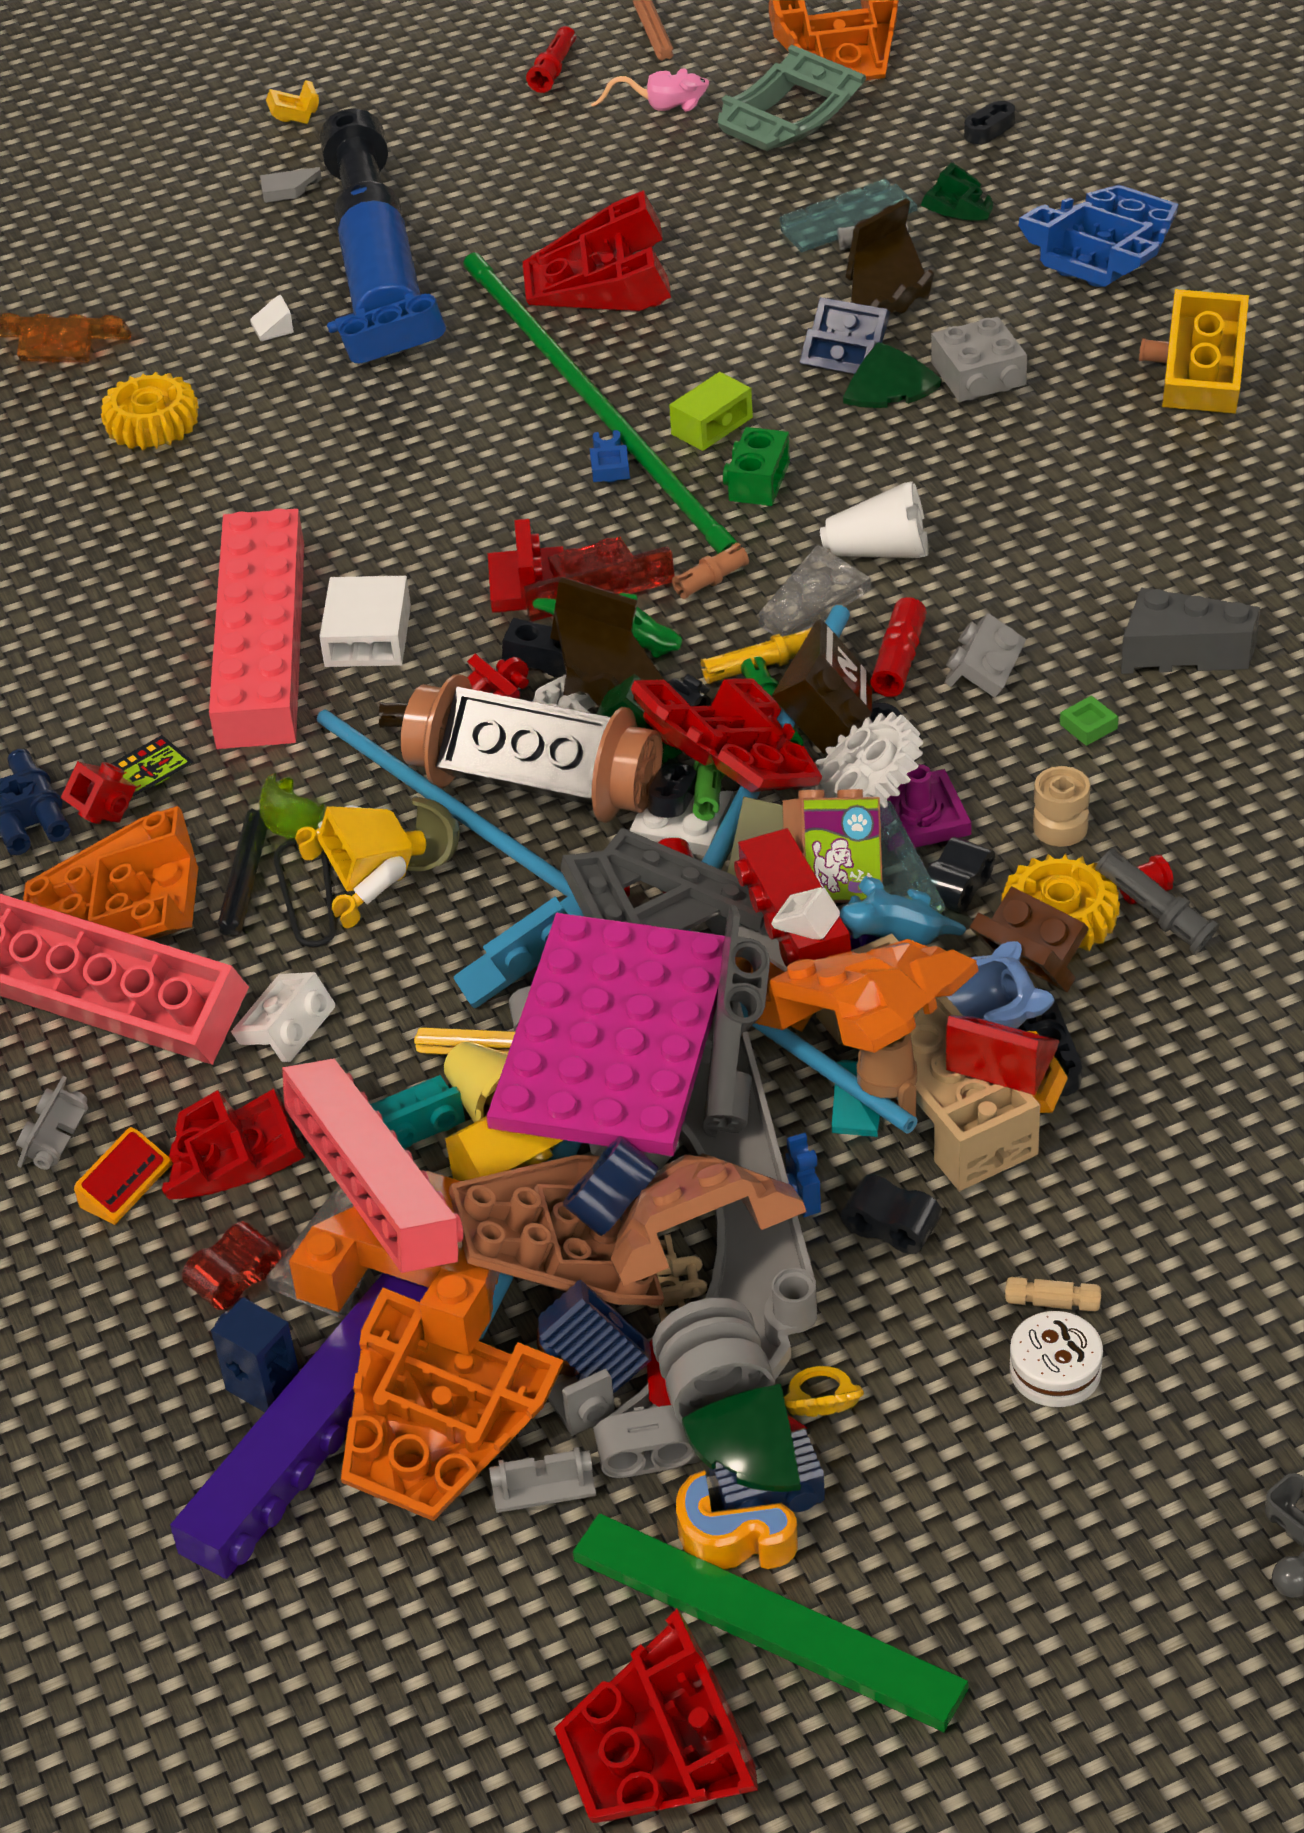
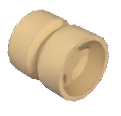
(1061, 806)

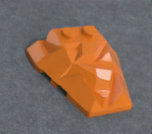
(870, 991)
(431, 1414)

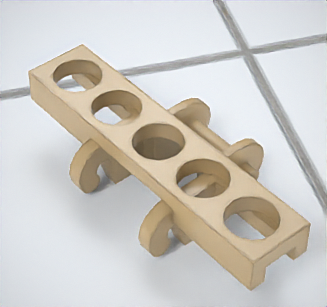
(679, 1290)

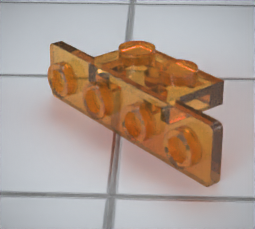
(60, 339)

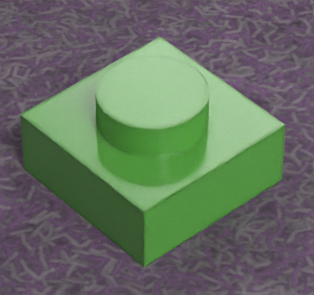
(1089, 720)

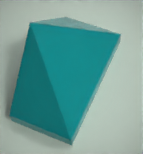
(850, 1114)

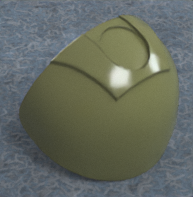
(439, 831)

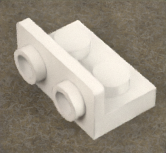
(286, 1014)

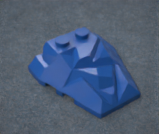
(1102, 236)

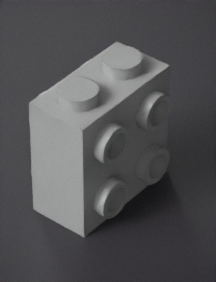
(978, 359)

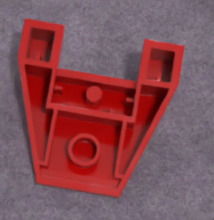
(596, 262)

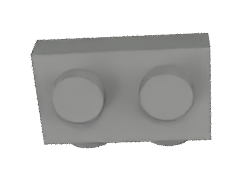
(986, 654)

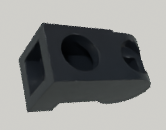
(534, 646)

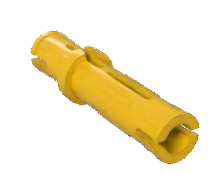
(774, 651)

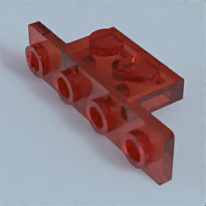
(604, 566)

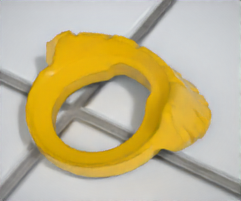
(802, 1404)

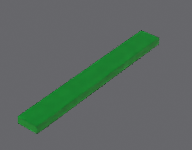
(772, 1622)

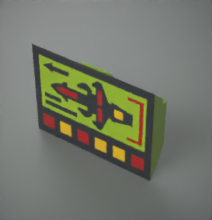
(152, 763)

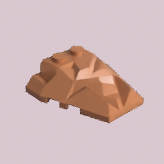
(685, 1191)

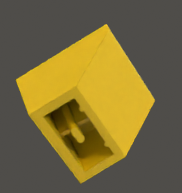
(485, 1151)

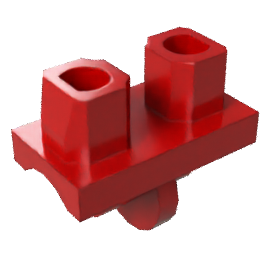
(505, 682)

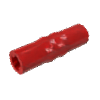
(898, 647)

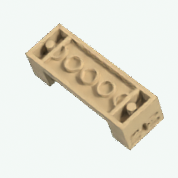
(976, 1122)

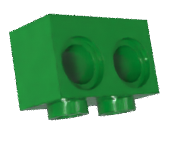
(757, 466)

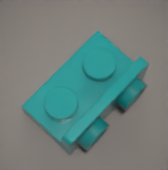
(421, 1110)

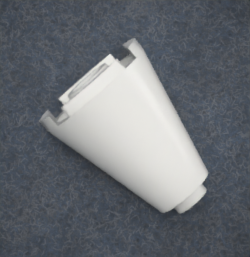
(879, 526)

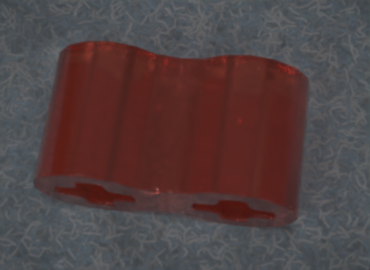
(231, 1265)

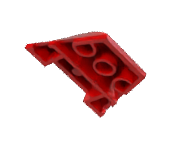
(656, 1734)

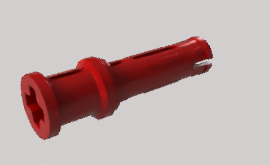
(548, 64)

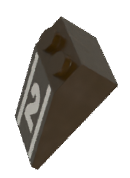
(825, 688)

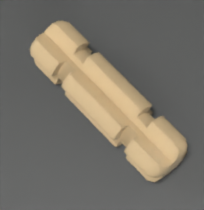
(1053, 1294)

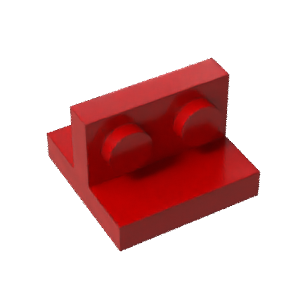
(515, 569)

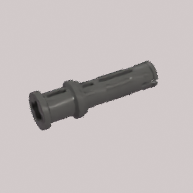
(1172, 912)

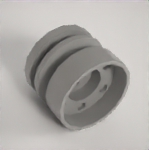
(709, 1354)

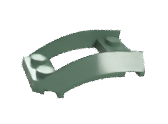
(746, 115)

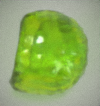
(284, 810)

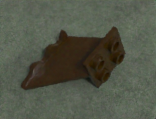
(885, 262)
(597, 639)

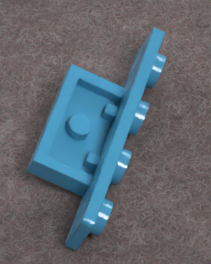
(512, 952)

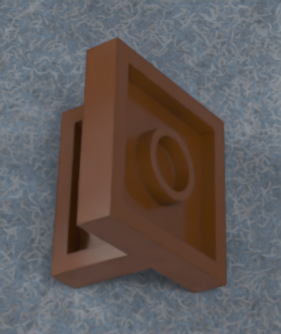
(1044, 932)

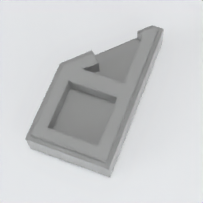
(288, 184)

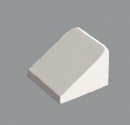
(273, 320)
(807, 914)

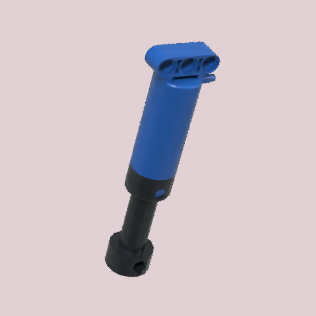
(374, 246)

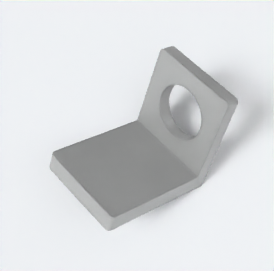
(584, 1401)

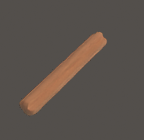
(654, 29)

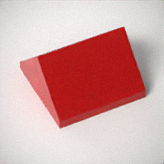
(998, 1053)

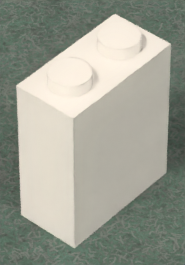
(365, 621)

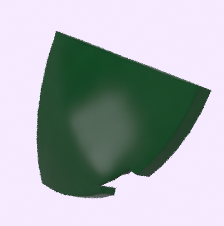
(958, 196)
(889, 377)
(747, 1437)

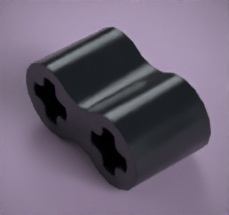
(961, 872)
(891, 1214)

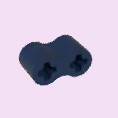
(610, 1186)

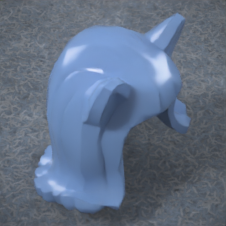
(1002, 990)

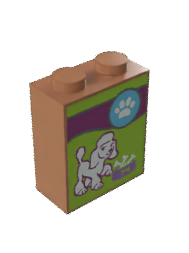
(837, 838)

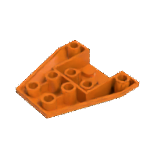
(129, 881)

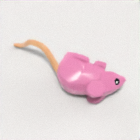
(666, 90)

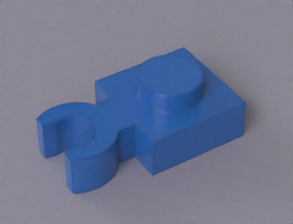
(609, 459)
(801, 1173)

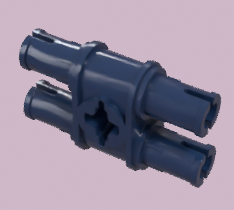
(28, 800)

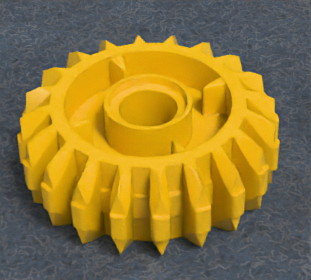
(149, 411)
(1073, 890)

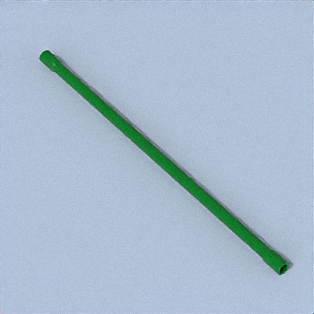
(715, 534)

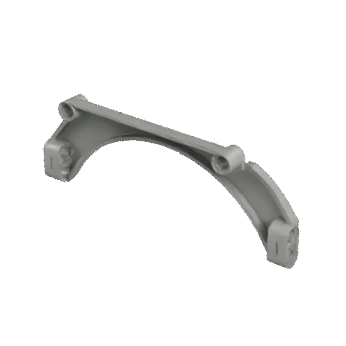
(753, 1266)

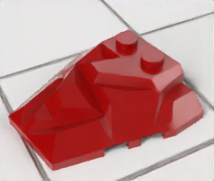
(733, 733)

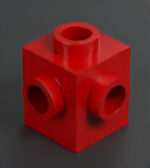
(98, 792)

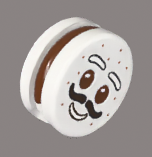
(1056, 1359)

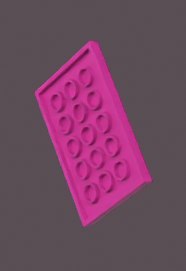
(610, 1034)

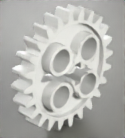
(871, 758)

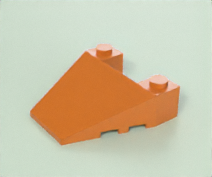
(851, 38)
(344, 1247)

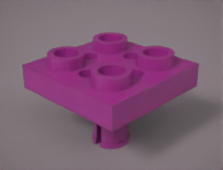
(932, 803)

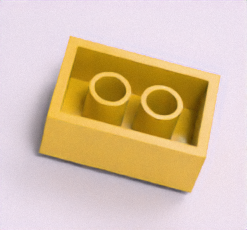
(1205, 351)

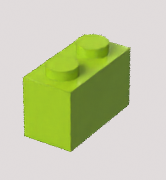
(711, 411)

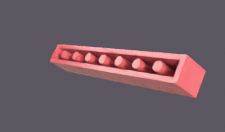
(371, 1166)

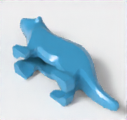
(887, 914)

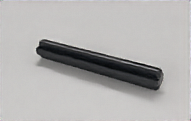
(242, 874)

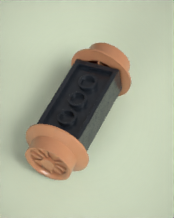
(531, 747)

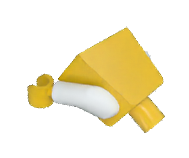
(365, 851)

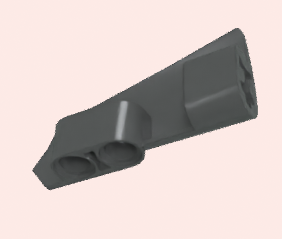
(727, 1088)

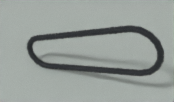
(291, 913)

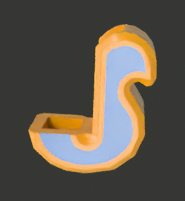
(735, 1534)

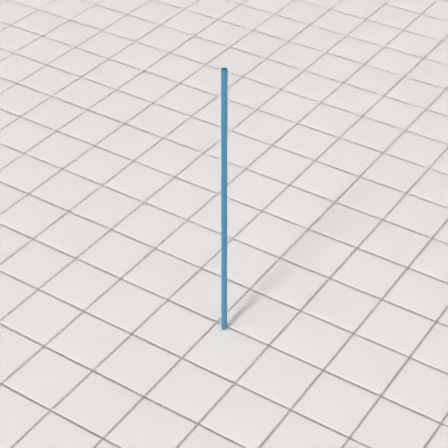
(785, 1038)

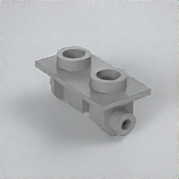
(41, 1139)
(542, 1482)

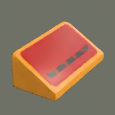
(121, 1176)

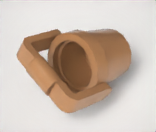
(890, 1073)

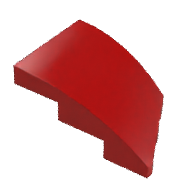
(229, 1147)

